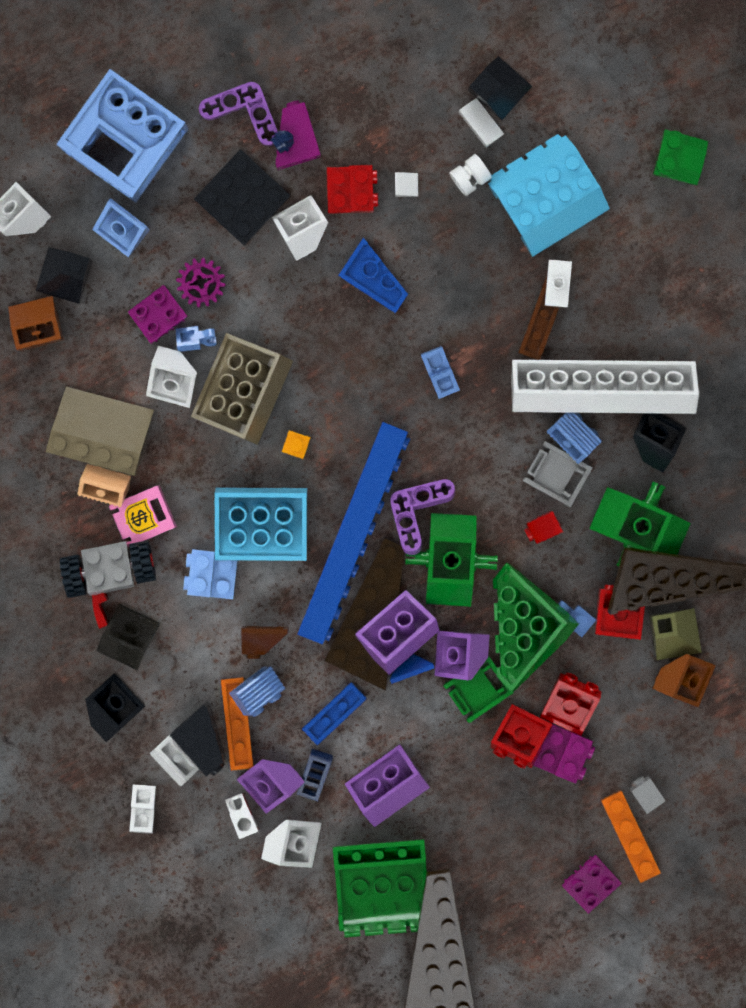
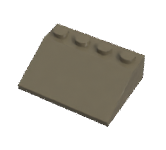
(242, 388)
(100, 431)

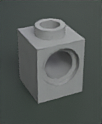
(646, 793)

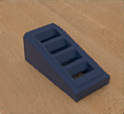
(321, 757)

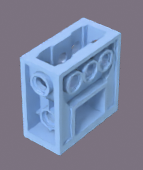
(117, 123)

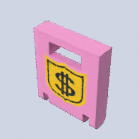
(138, 518)

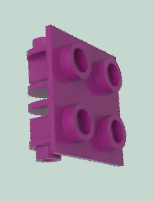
(157, 314)
(591, 883)

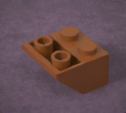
(35, 324)

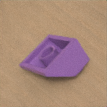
(460, 654)
(270, 783)

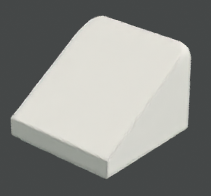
(406, 184)

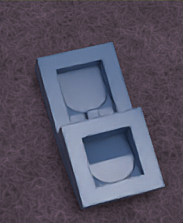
(440, 372)

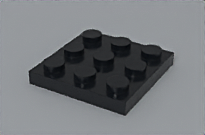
(242, 197)

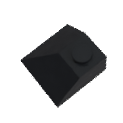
(499, 88)
(64, 275)
(658, 439)
(112, 707)

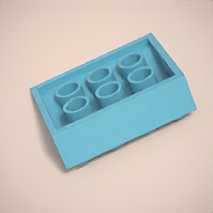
(261, 524)

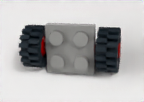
(107, 568)

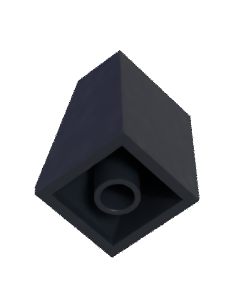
(201, 741)

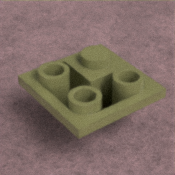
(675, 633)

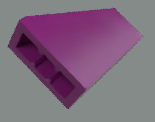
(305, 147)

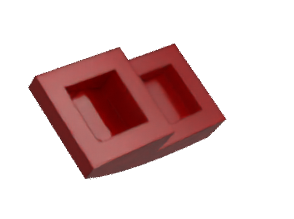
(99, 613)

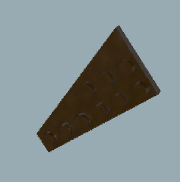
(376, 593)

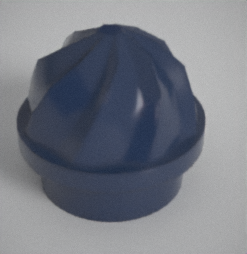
(283, 141)

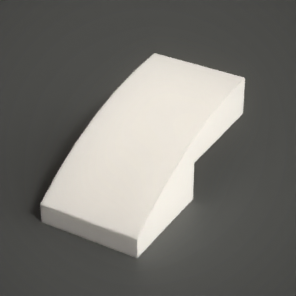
(142, 809)

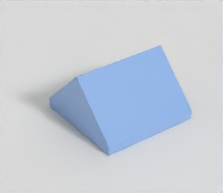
(120, 228)

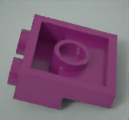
(565, 754)

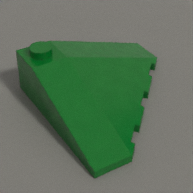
(529, 626)

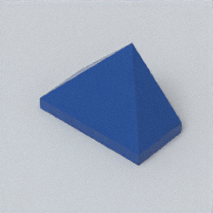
(411, 667)

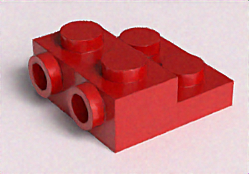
(351, 189)
(623, 624)
(571, 703)
(520, 737)

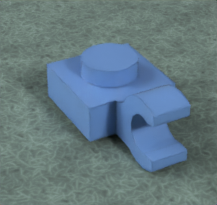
(191, 338)
(581, 616)

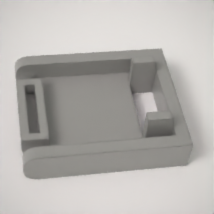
(553, 473)

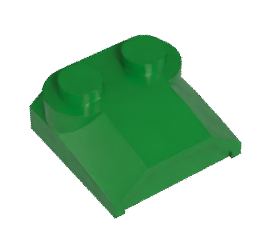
(680, 157)

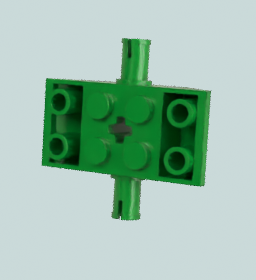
(620, 513)
(448, 536)

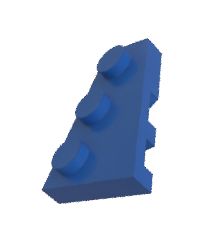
(372, 277)

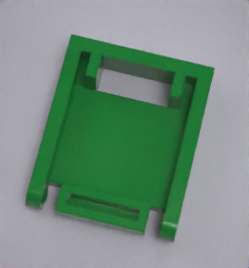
(477, 694)

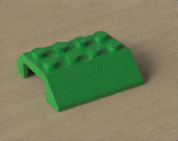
(379, 886)

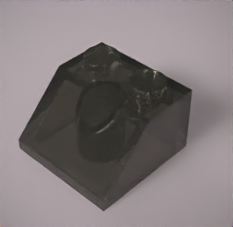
(128, 637)

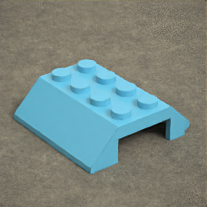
(549, 193)

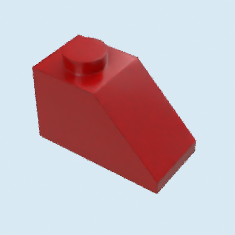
(543, 527)

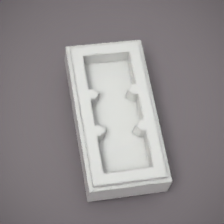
(558, 283)

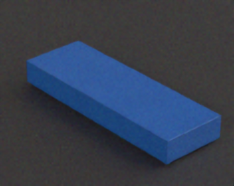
(334, 713)

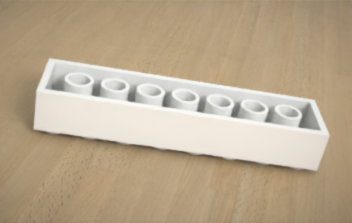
(604, 386)

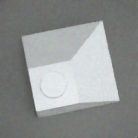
(20, 212)
(301, 226)
(171, 377)
(292, 844)

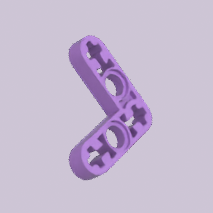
(251, 105)
(414, 504)

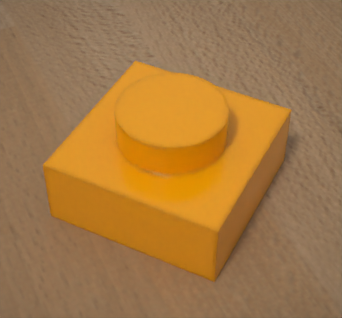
(296, 444)

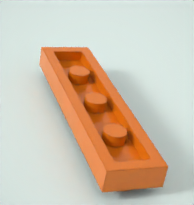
(237, 728)
(630, 836)

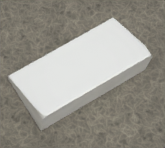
(481, 122)
(174, 761)

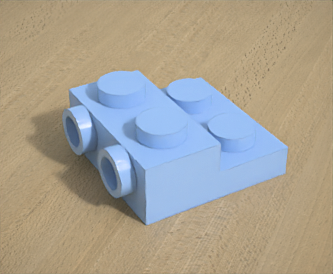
(210, 576)

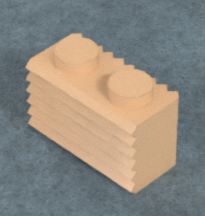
(104, 485)

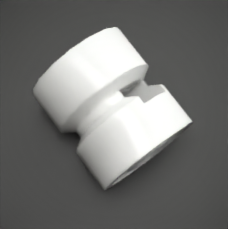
(470, 175)

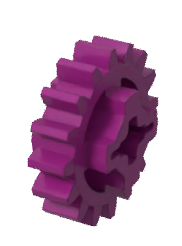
(190, 285)

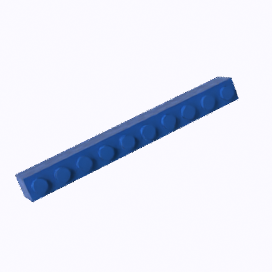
(352, 533)

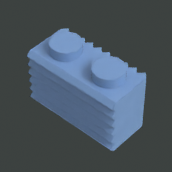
(574, 436)
(257, 691)

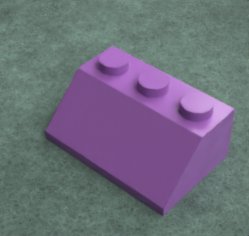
(397, 632)
(386, 785)

